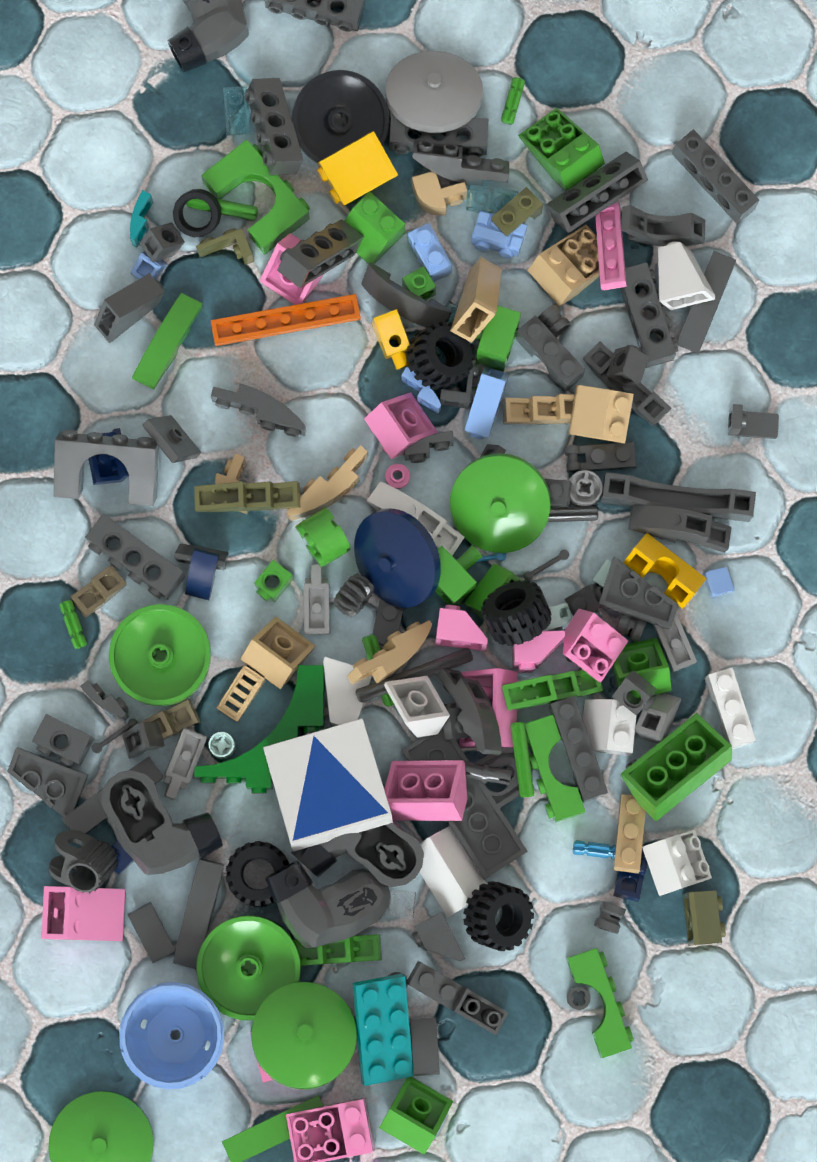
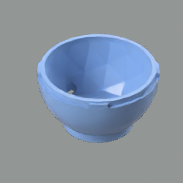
(154, 1053)

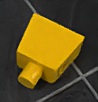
(388, 328)

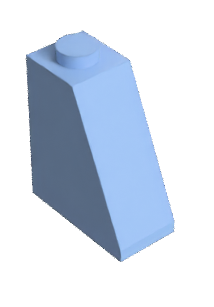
(486, 402)

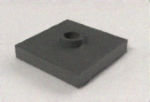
(171, 438)

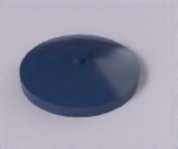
(397, 557)

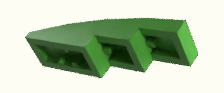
(167, 341)
(549, 689)
(350, 950)
(265, 1134)

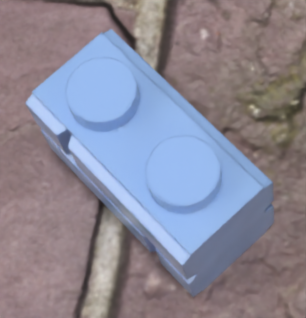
(488, 236)
(429, 252)

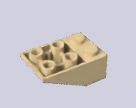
(568, 265)

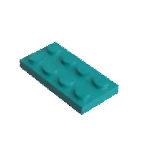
(383, 1029)

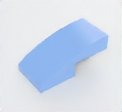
(426, 395)

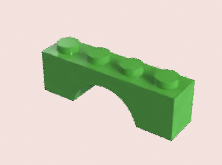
(562, 800)
(611, 1034)

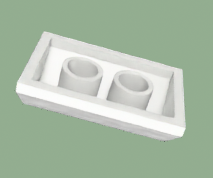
(449, 871)

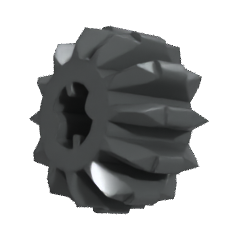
(354, 595)

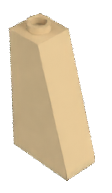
(478, 300)

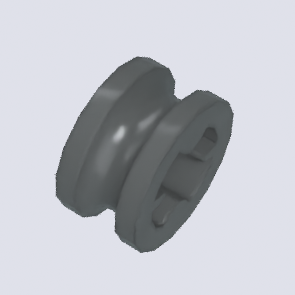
(586, 998)

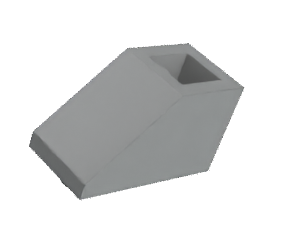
(657, 721)

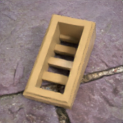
(245, 671)

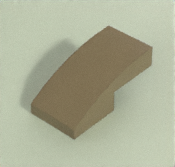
(98, 591)
(175, 718)

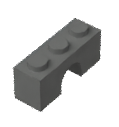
(558, 360)

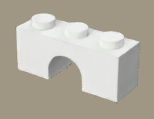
(731, 708)

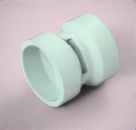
(222, 741)

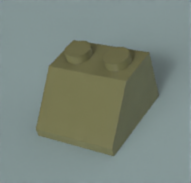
(703, 918)

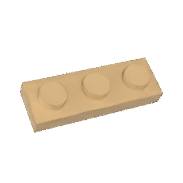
(629, 835)

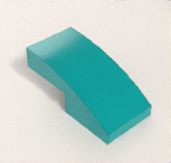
(138, 223)

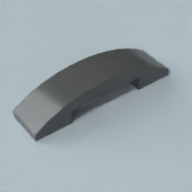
(409, 305)
(644, 403)

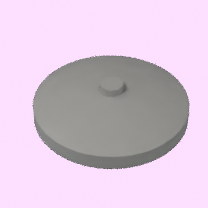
(433, 91)

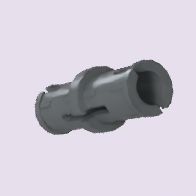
(488, 773)

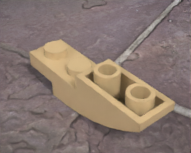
(322, 493)
(393, 654)

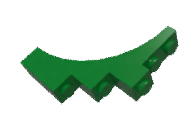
(304, 713)

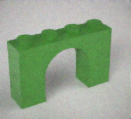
(246, 165)

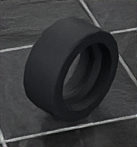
(192, 231)

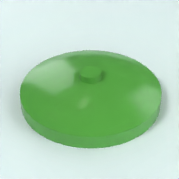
(500, 503)
(160, 655)
(246, 963)
(303, 1035)
(101, 1129)

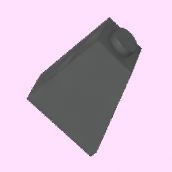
(128, 306)

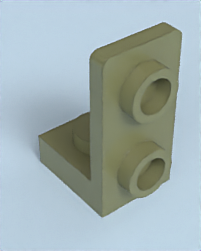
(517, 212)
(228, 238)

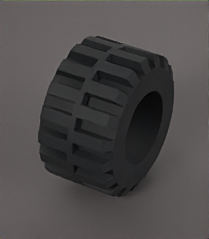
(426, 363)
(516, 612)
(236, 868)
(483, 910)

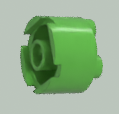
(323, 537)

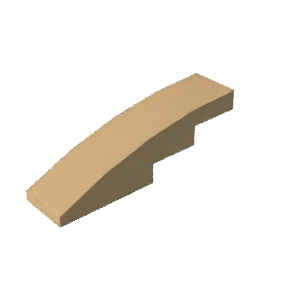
(538, 409)

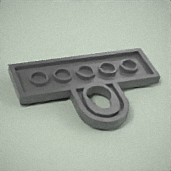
(484, 828)

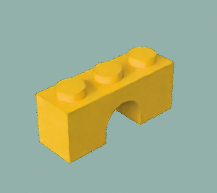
(654, 557)

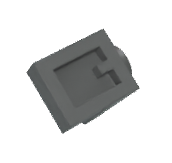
(454, 397)
(752, 423)

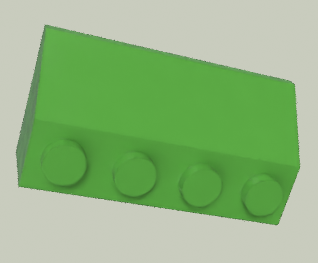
(677, 766)

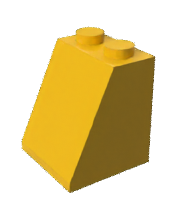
(356, 169)

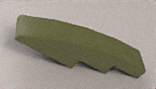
(247, 497)

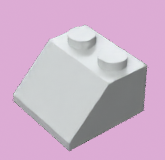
(418, 705)
(609, 726)

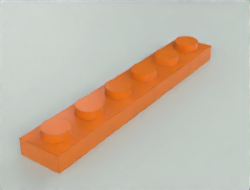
(285, 320)

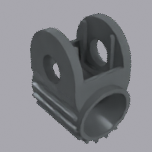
(91, 861)

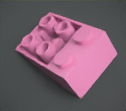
(83, 916)
(331, 1132)

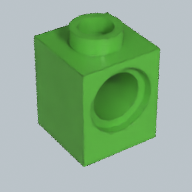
(420, 283)
(277, 571)

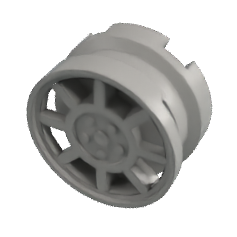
(585, 489)

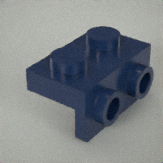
(107, 468)

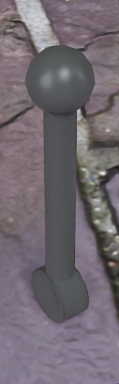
(563, 555)
(97, 747)

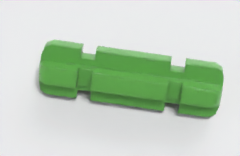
(512, 100)
(73, 624)

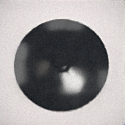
(338, 111)

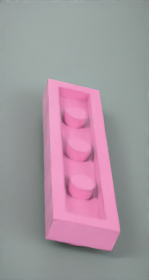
(610, 248)

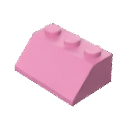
(491, 682)
(427, 790)

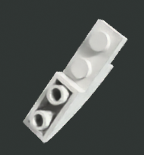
(387, 497)

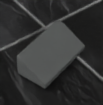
(184, 555)

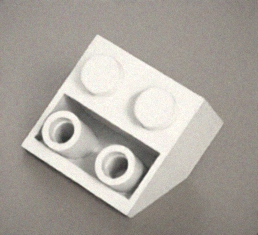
(677, 862)

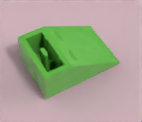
(563, 149)

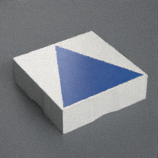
(328, 784)

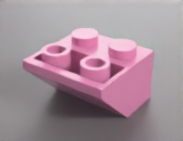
(592, 644)

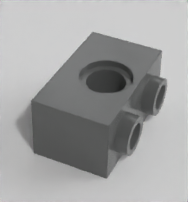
(51, 730)

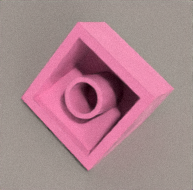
(278, 282)
(399, 424)
(459, 630)
(533, 653)

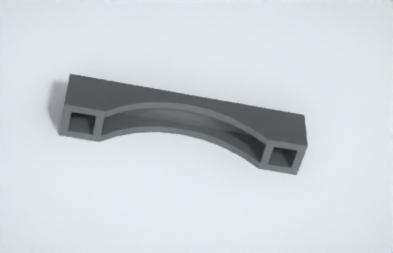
(718, 503)

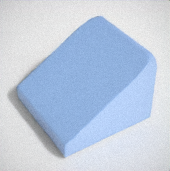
(145, 266)
(718, 582)

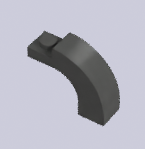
(661, 230)

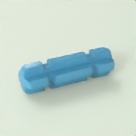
(593, 849)

